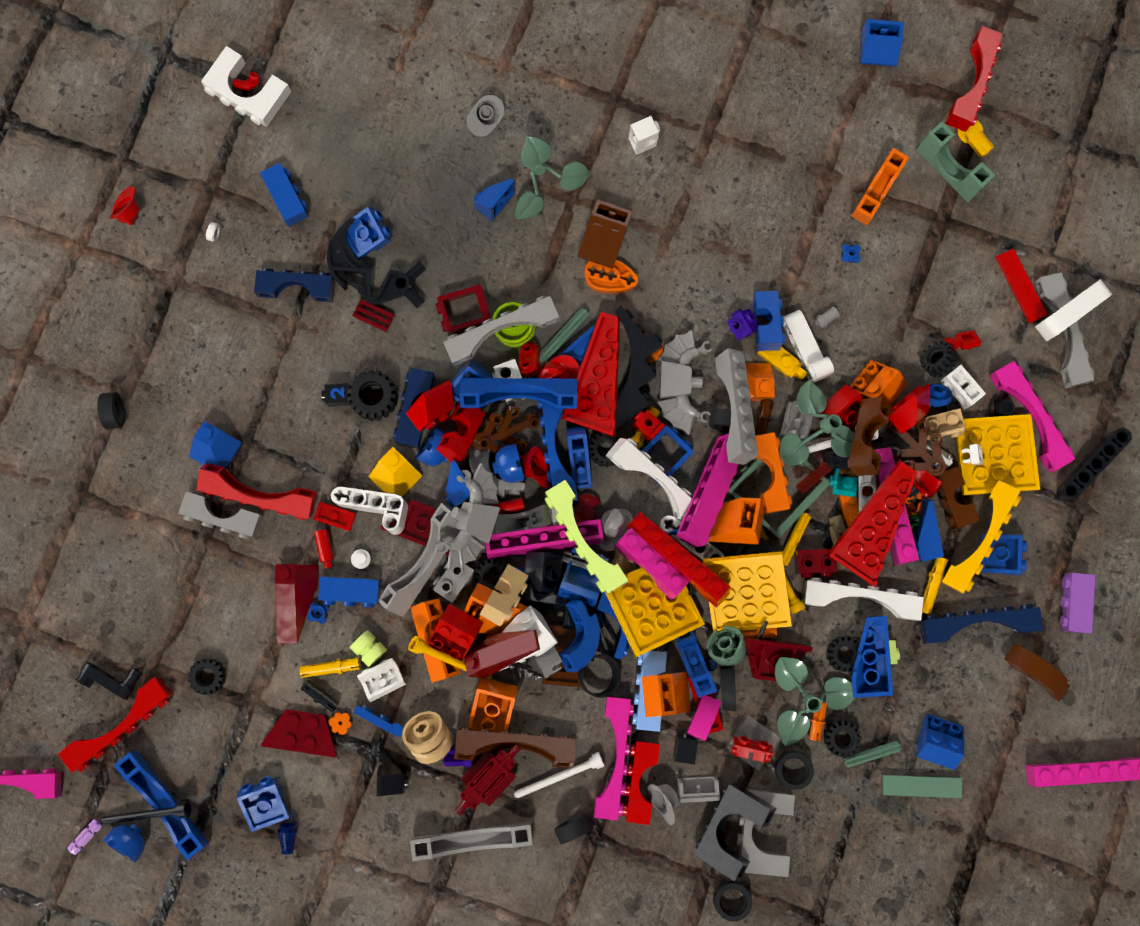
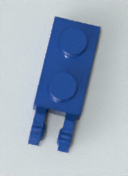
(380, 721)

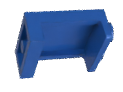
(579, 584)

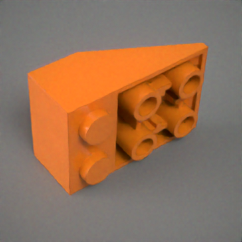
(739, 522)
(476, 603)
(666, 694)

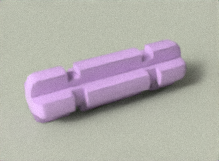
(85, 836)

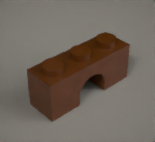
(957, 514)

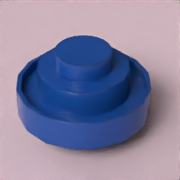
(939, 395)

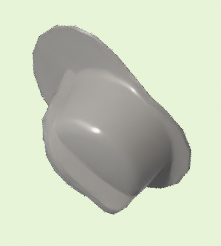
(485, 115)
(614, 527)
(664, 801)

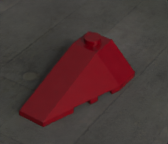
(293, 596)
(499, 651)

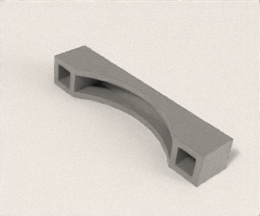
(464, 346)
(1076, 367)
(741, 439)
(401, 593)
(470, 840)

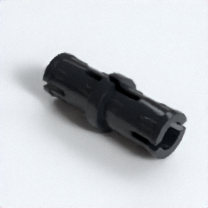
(320, 696)

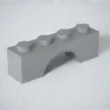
(198, 508)

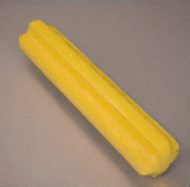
(795, 537)

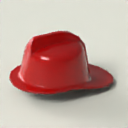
(126, 207)
(559, 368)
(534, 466)

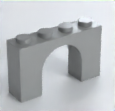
(763, 861)

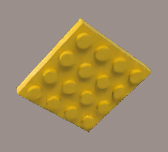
(1006, 450)
(755, 594)
(649, 615)

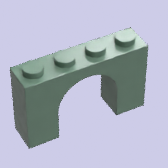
(937, 153)

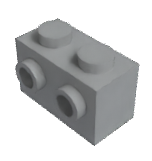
(453, 582)

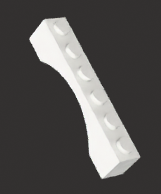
(628, 457)
(900, 605)

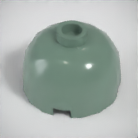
(727, 646)

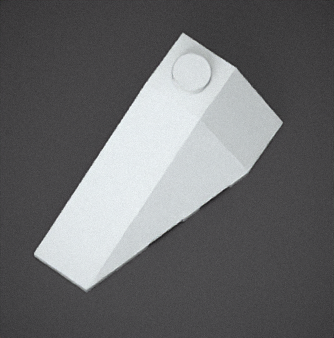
(533, 620)

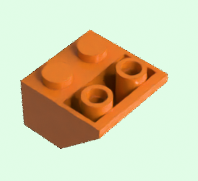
(879, 381)

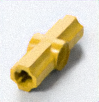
(976, 139)

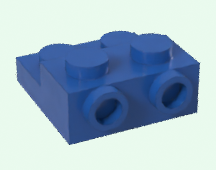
(367, 233)
(1006, 556)
(262, 803)

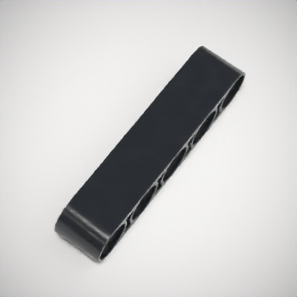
(1102, 461)

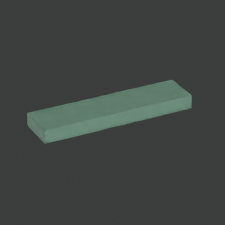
(922, 786)

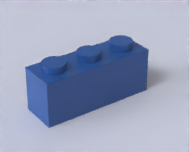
(284, 194)
(349, 591)

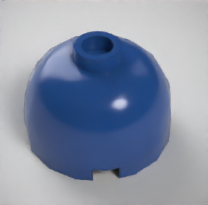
(428, 454)
(508, 464)
(126, 841)

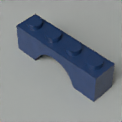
(270, 283)
(417, 382)

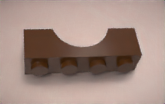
(872, 415)

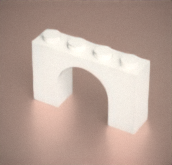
(259, 107)

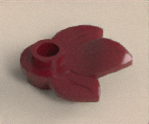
(584, 509)

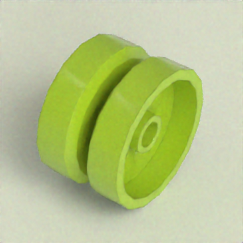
(517, 335)

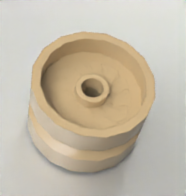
(427, 737)

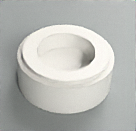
(213, 232)

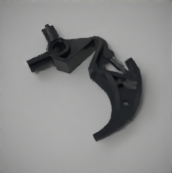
(388, 290)

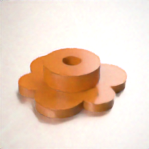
(336, 727)

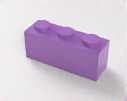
(1077, 603)

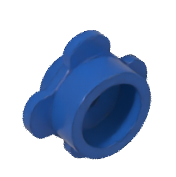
(846, 257)
(313, 610)

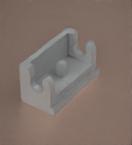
(796, 422)
(547, 662)
(698, 789)

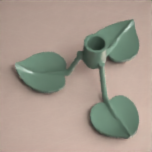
(533, 156)
(812, 400)
(789, 674)

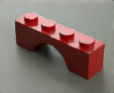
(644, 755)

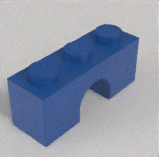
(768, 305)

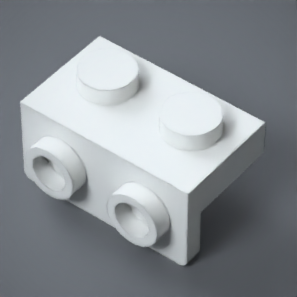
(381, 679)

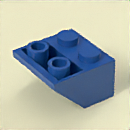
(881, 42)
(941, 742)

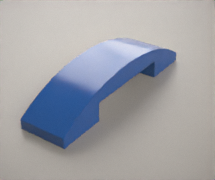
(695, 664)

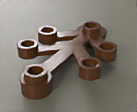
(504, 431)
(920, 449)

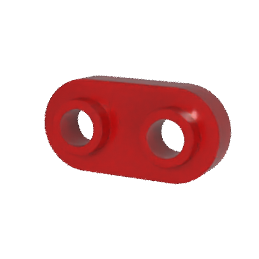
(529, 356)

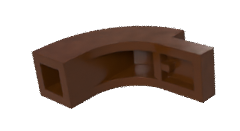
(1038, 670)

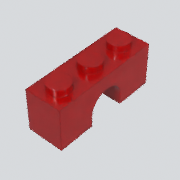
(456, 445)

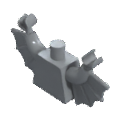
(677, 381)
(473, 518)

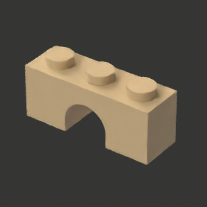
(499, 605)

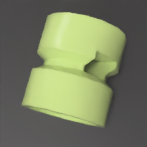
(368, 648)

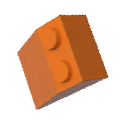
(492, 706)

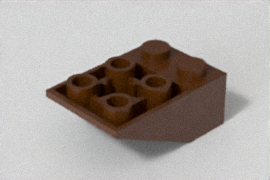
(605, 234)

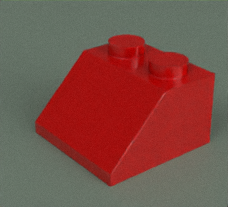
(846, 405)
(432, 407)

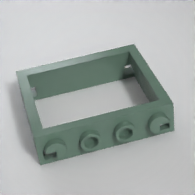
(796, 513)

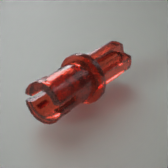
(813, 477)

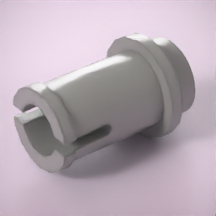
(822, 320)

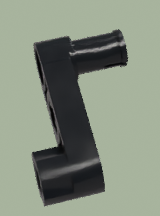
(548, 602)
(91, 673)

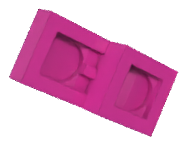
(704, 717)

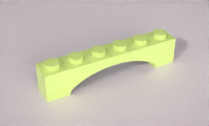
(608, 575)

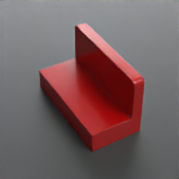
(926, 482)

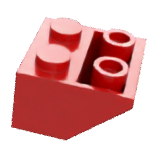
(911, 408)
(455, 632)

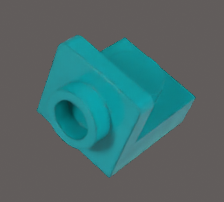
(843, 484)

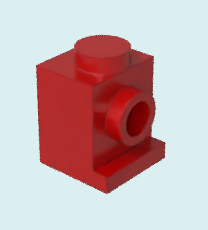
(647, 432)

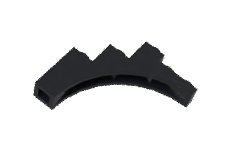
(640, 373)

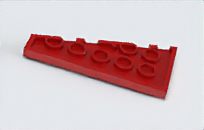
(598, 379)
(872, 531)

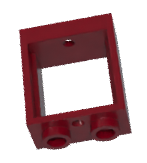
(460, 328)

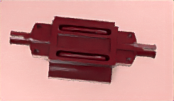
(488, 778)

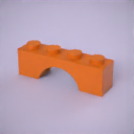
(880, 186)
(775, 497)
(426, 617)

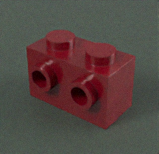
(813, 562)

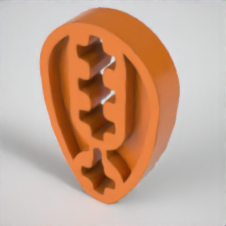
(613, 286)

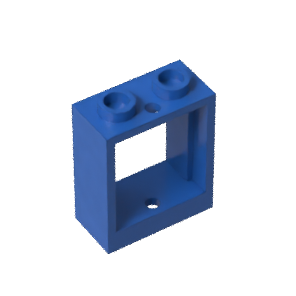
(684, 445)

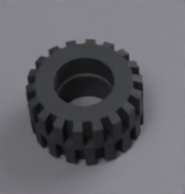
(368, 380)

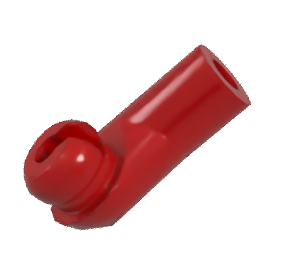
(247, 84)

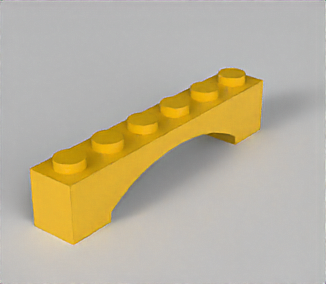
(1003, 499)

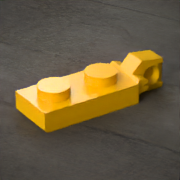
(784, 362)

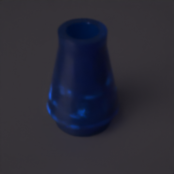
(287, 836)

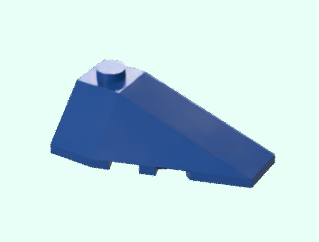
(873, 664)

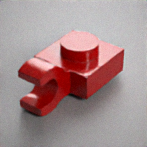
(964, 340)

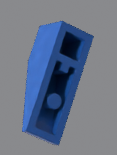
(579, 457)
(927, 533)

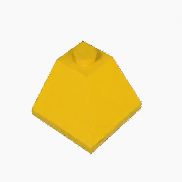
(394, 474)

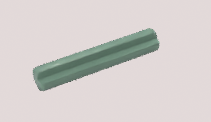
(872, 754)

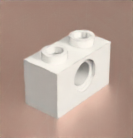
(644, 134)

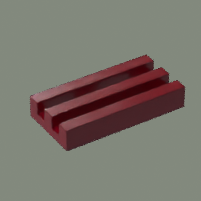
(359, 309)

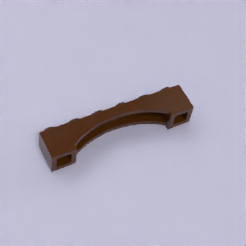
(556, 749)

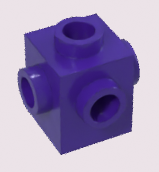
(743, 323)

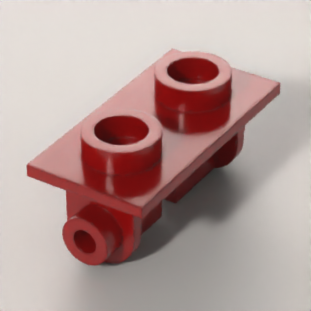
(761, 750)

